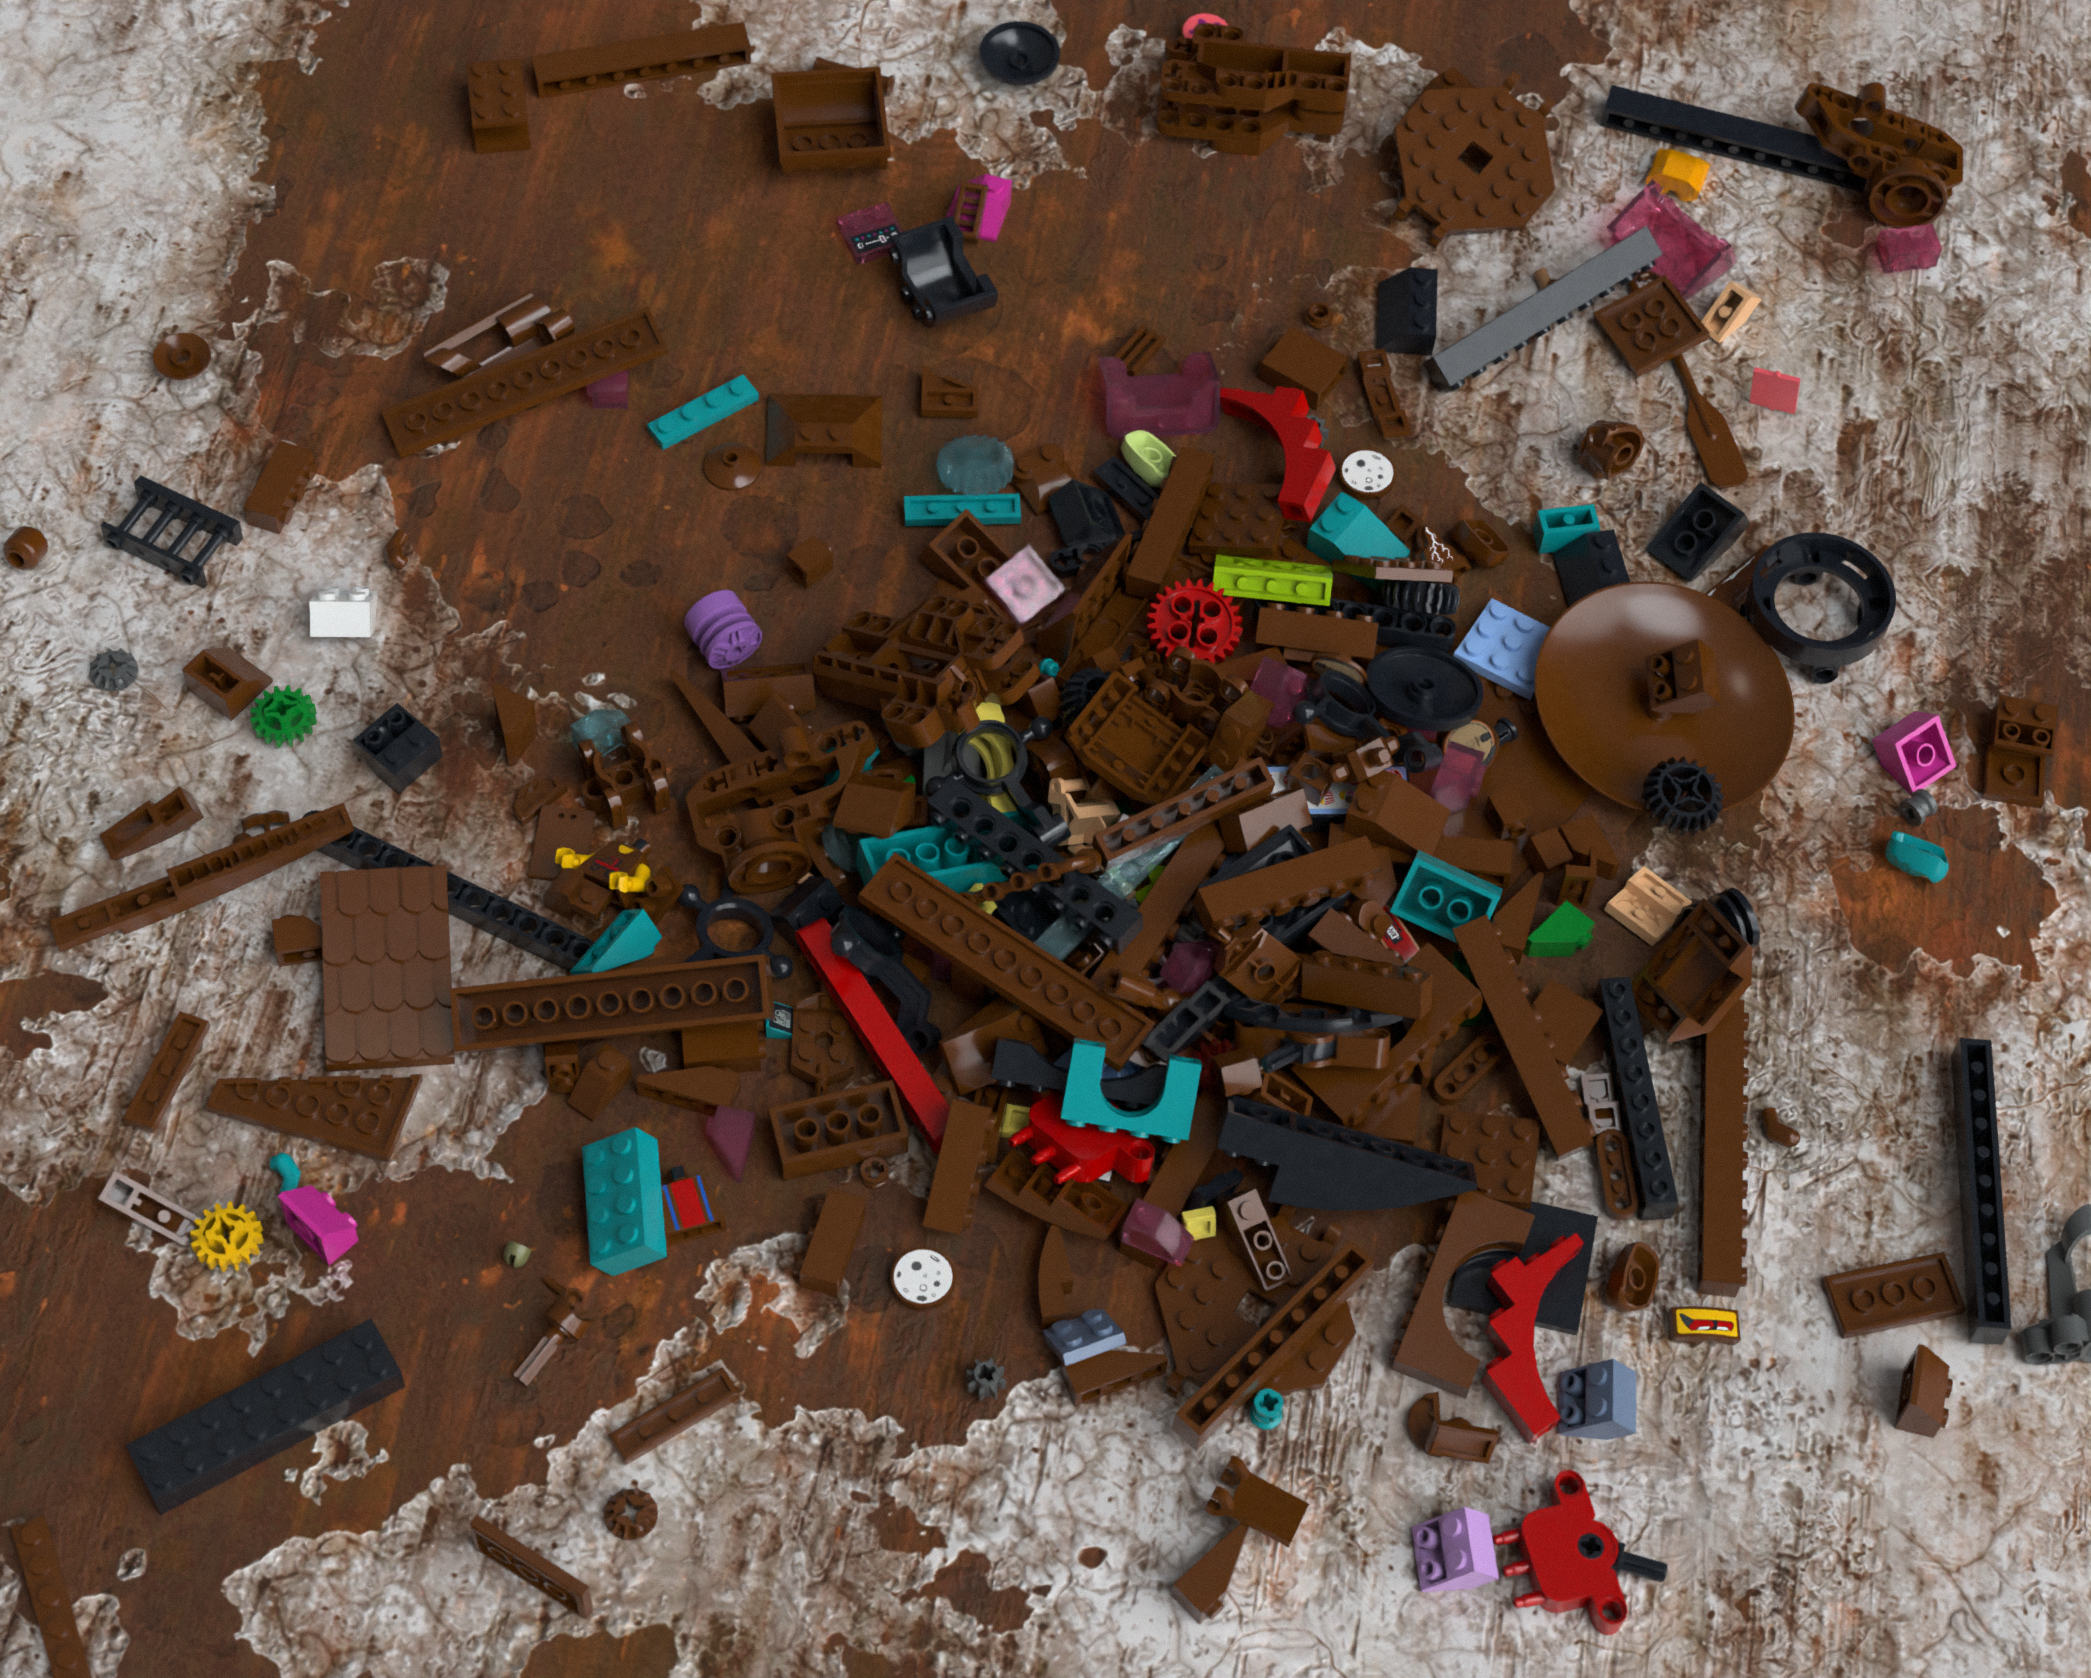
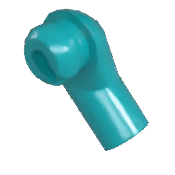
(1049, 667)
(288, 1170)

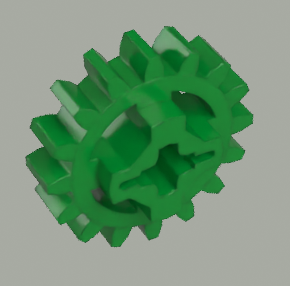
(283, 716)

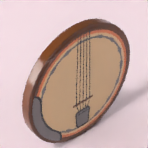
(1326, 661)
(1476, 735)

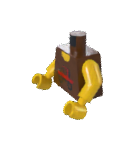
(613, 867)

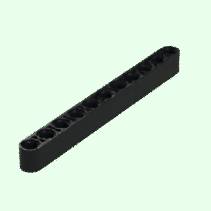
(466, 894)

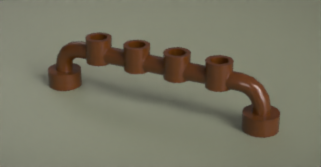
(1085, 861)

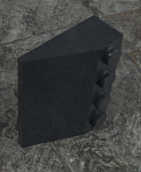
(1279, 848)

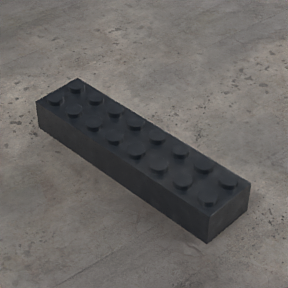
(265, 1416)

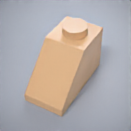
(1730, 311)

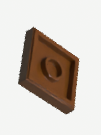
(2013, 777)

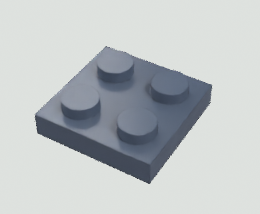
(1084, 1336)

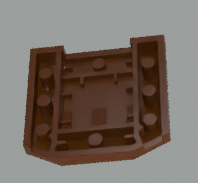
(1134, 743)

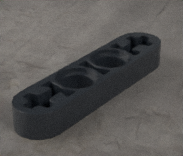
(1066, 555)

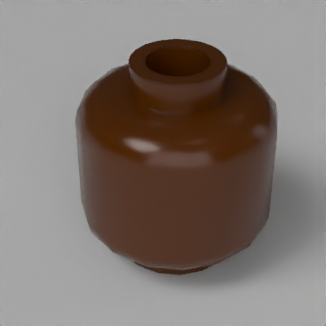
(25, 547)

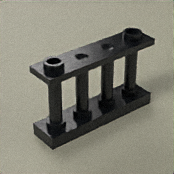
(173, 507)

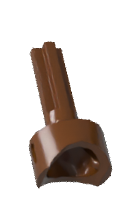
(563, 1325)

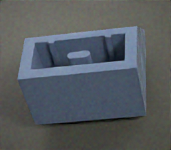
(1597, 1401)

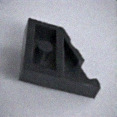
(1218, 1189)

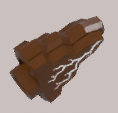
(1433, 549)

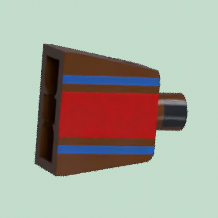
(689, 1208)

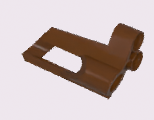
(526, 322)

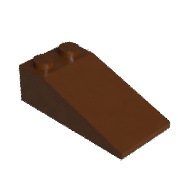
(966, 556)

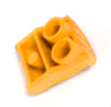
(1679, 173)

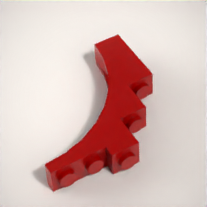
(1284, 418)
(1516, 1378)

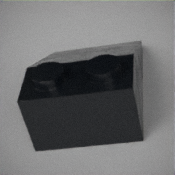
(1698, 533)

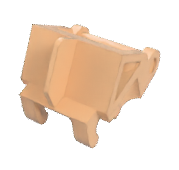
(1084, 817)

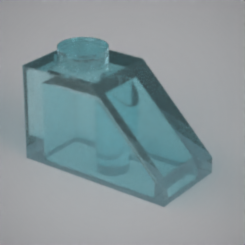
(601, 727)

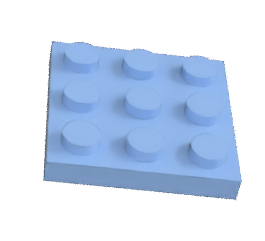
(1504, 647)

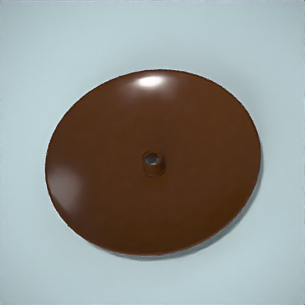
(1598, 702)

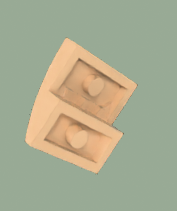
(1647, 906)

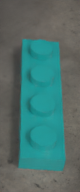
(702, 412)
(943, 509)

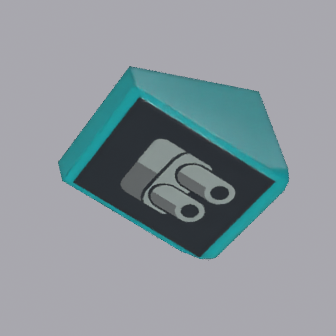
(783, 1024)

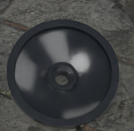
(1019, 53)

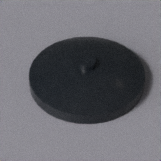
(1424, 688)

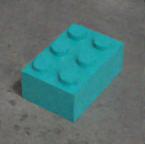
(1443, 896)

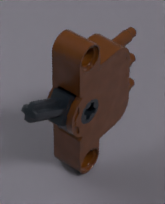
(1314, 1049)

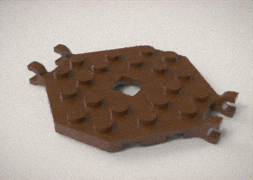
(1448, 191)
(1207, 1289)

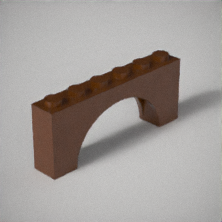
(1352, 1090)
(1428, 1347)

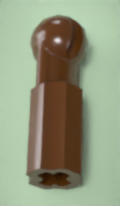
(1140, 992)

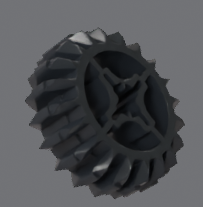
(1421, 596)
(1080, 690)
(1672, 780)

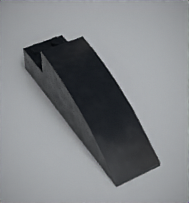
(1336, 1165)

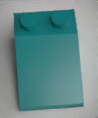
(1353, 530)

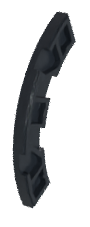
(1308, 1020)

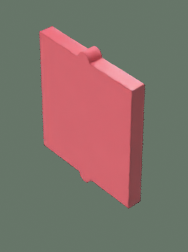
(1775, 390)

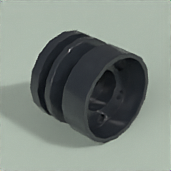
(1735, 910)

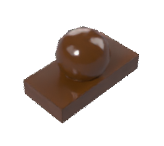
(1461, 1440)

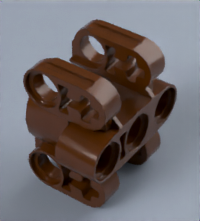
(1186, 698)
(643, 772)

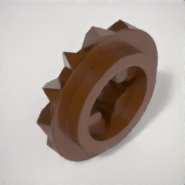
(621, 1525)

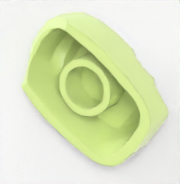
(1147, 457)

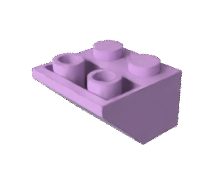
(1455, 1551)

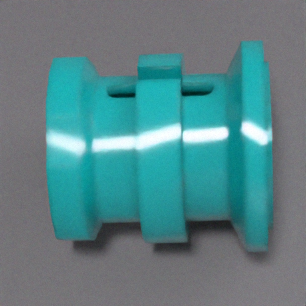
(1260, 1415)

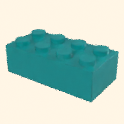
(624, 1202)

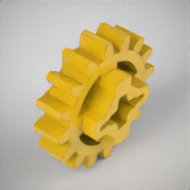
(243, 1237)

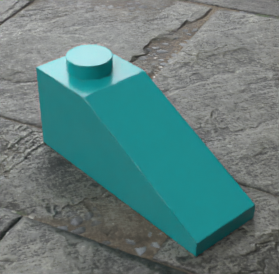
(624, 941)

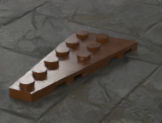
(329, 1110)

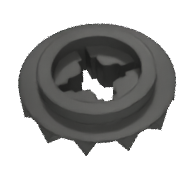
(126, 670)

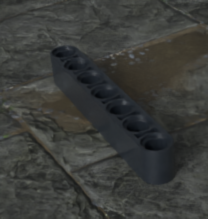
(1396, 620)

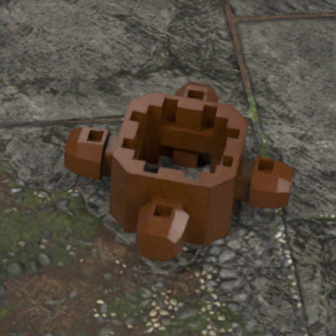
(1362, 759)

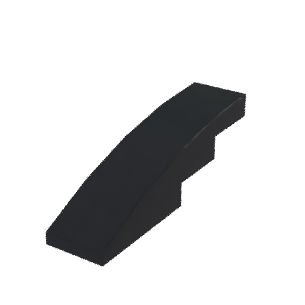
(1191, 1018)

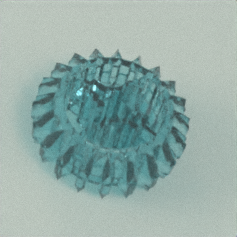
(975, 464)

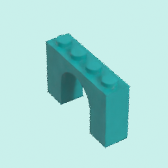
(1167, 1116)

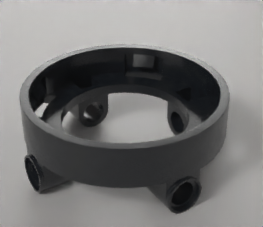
(1807, 558)

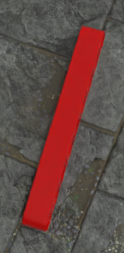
(877, 1032)

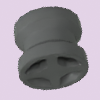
(1918, 807)

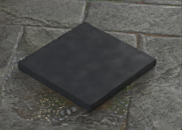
(1563, 1296)

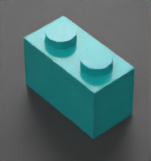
(1560, 526)

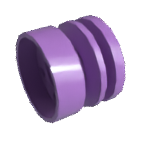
(722, 629)

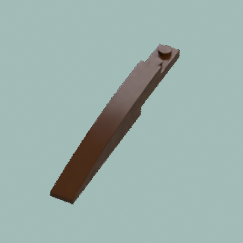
(738, 747)
(202, 878)

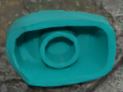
(1917, 856)

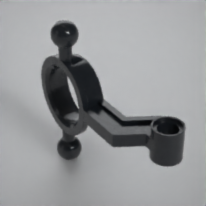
(1362, 722)
(1046, 828)
(737, 909)
(878, 952)

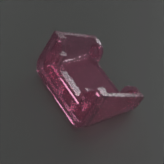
(1689, 252)
(1161, 402)

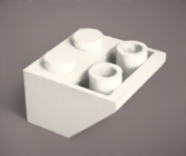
(343, 612)

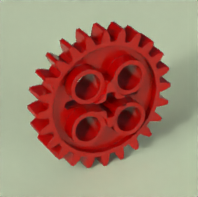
(1221, 629)

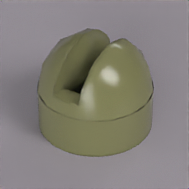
(516, 1252)

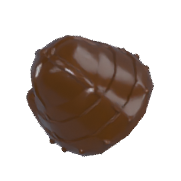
(1610, 448)

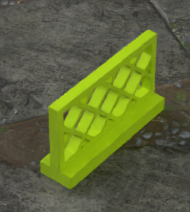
(1273, 580)

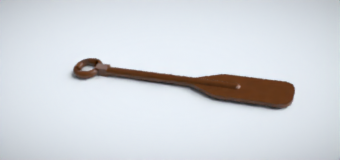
(1706, 424)

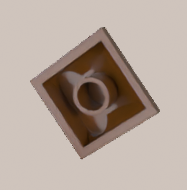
(1040, 475)

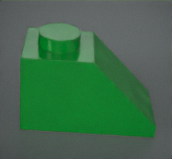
(1561, 934)

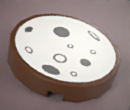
(1367, 474)
(922, 1278)

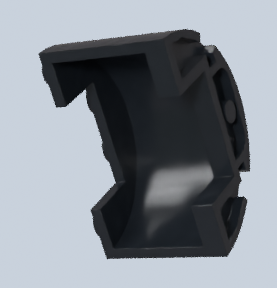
(938, 275)

